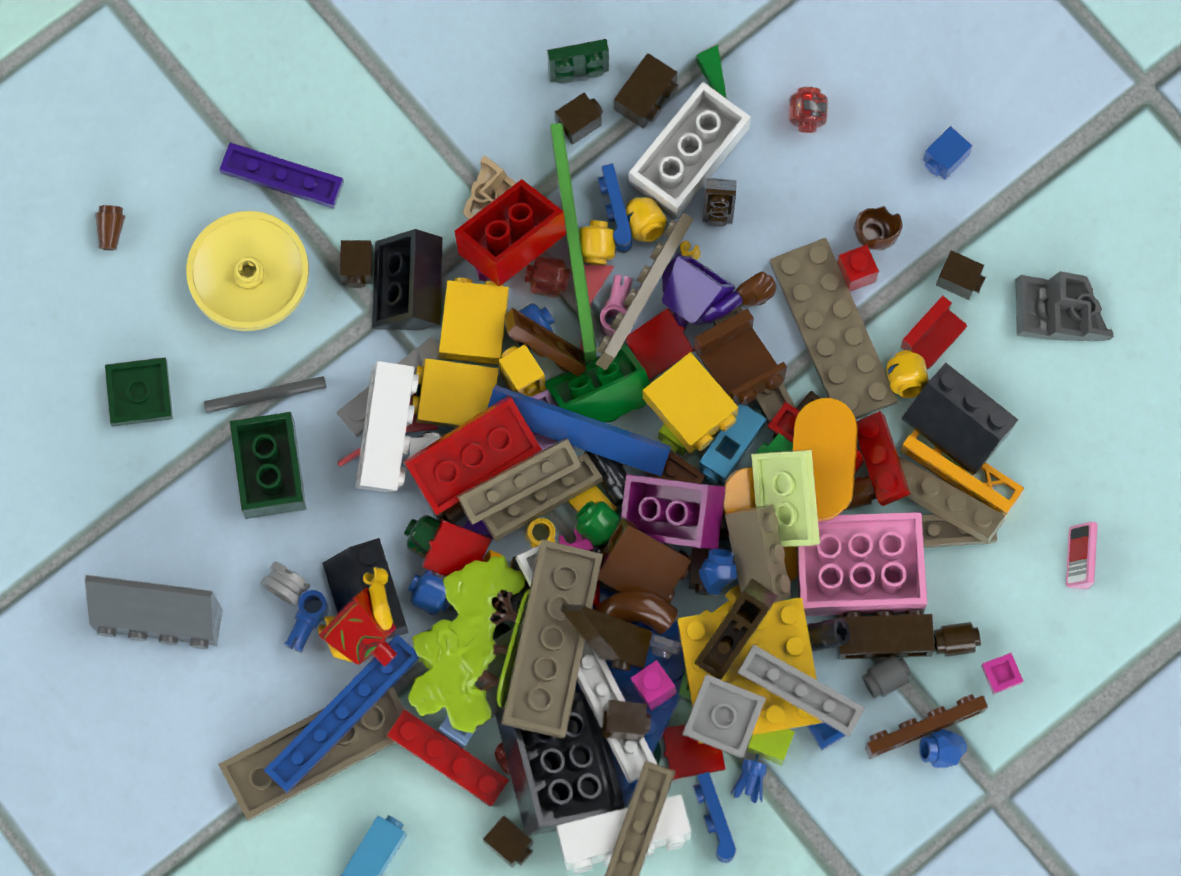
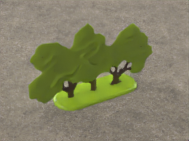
(466, 646)

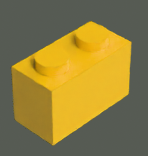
(521, 371)

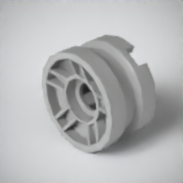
(284, 583)

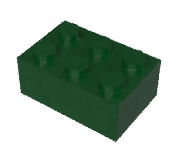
(268, 465)

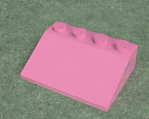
(864, 565)

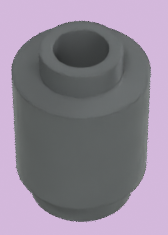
(886, 676)

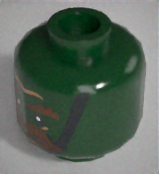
(420, 533)

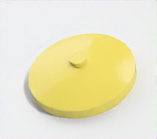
(247, 271)

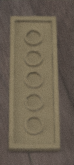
(832, 328)
(548, 643)
(260, 793)

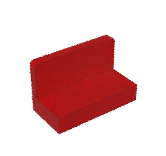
(934, 332)

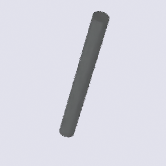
(265, 394)

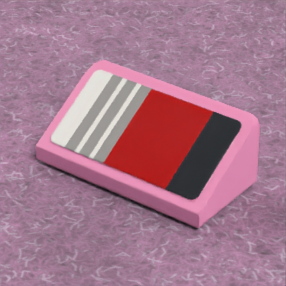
(1081, 555)

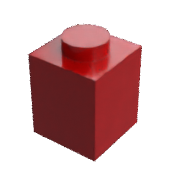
(858, 267)

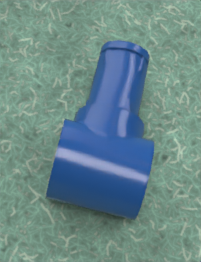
(306, 621)

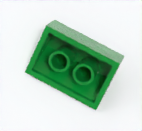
(602, 392)

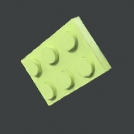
(789, 485)

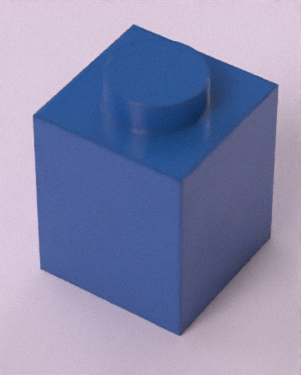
(947, 153)

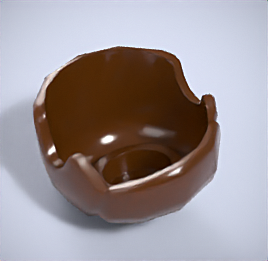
(877, 228)

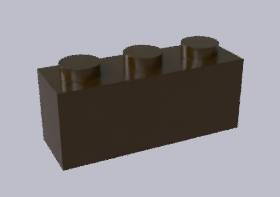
(888, 635)

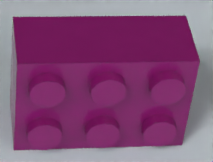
(675, 510)

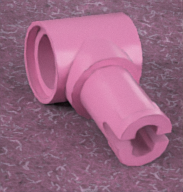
(615, 302)

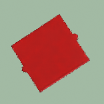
(659, 343)
(454, 548)
(688, 756)

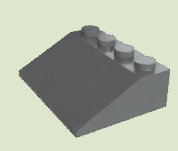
(153, 611)

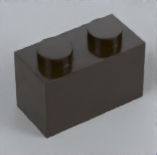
(646, 90)

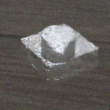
(664, 647)

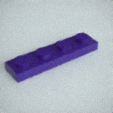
(281, 175)

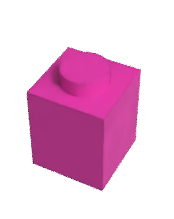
(653, 685)

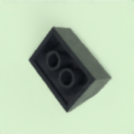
(407, 281)
(959, 419)
(346, 581)

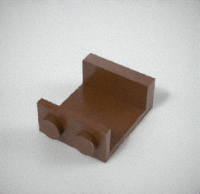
(739, 359)
(642, 563)

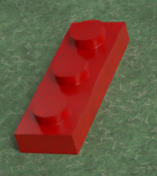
(881, 459)

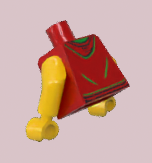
(362, 624)

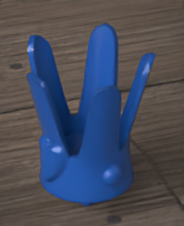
(752, 778)

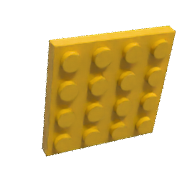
(781, 634)

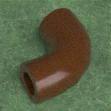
(640, 607)

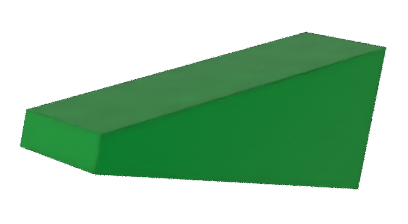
(711, 68)

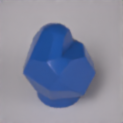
(718, 571)
(942, 748)

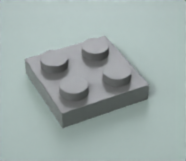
(724, 716)

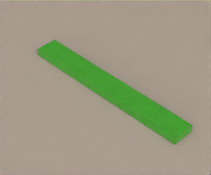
(573, 242)

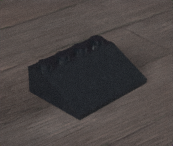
(561, 777)

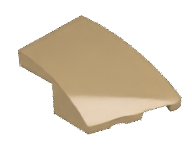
(489, 185)

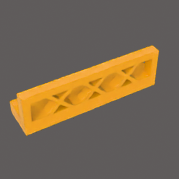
(959, 478)

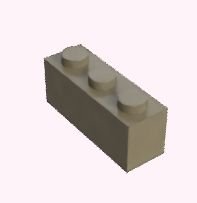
(758, 549)

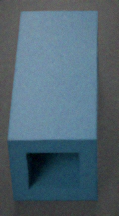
(731, 446)
(376, 848)

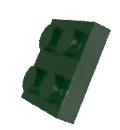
(578, 60)
(138, 391)

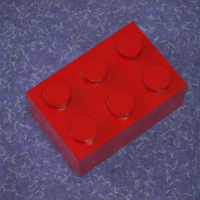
(510, 232)

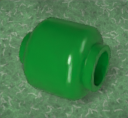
(597, 522)

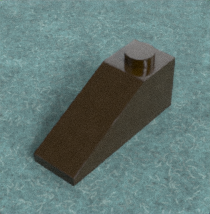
(736, 629)
(610, 637)

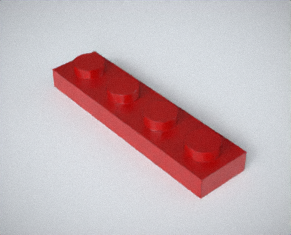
(447, 758)

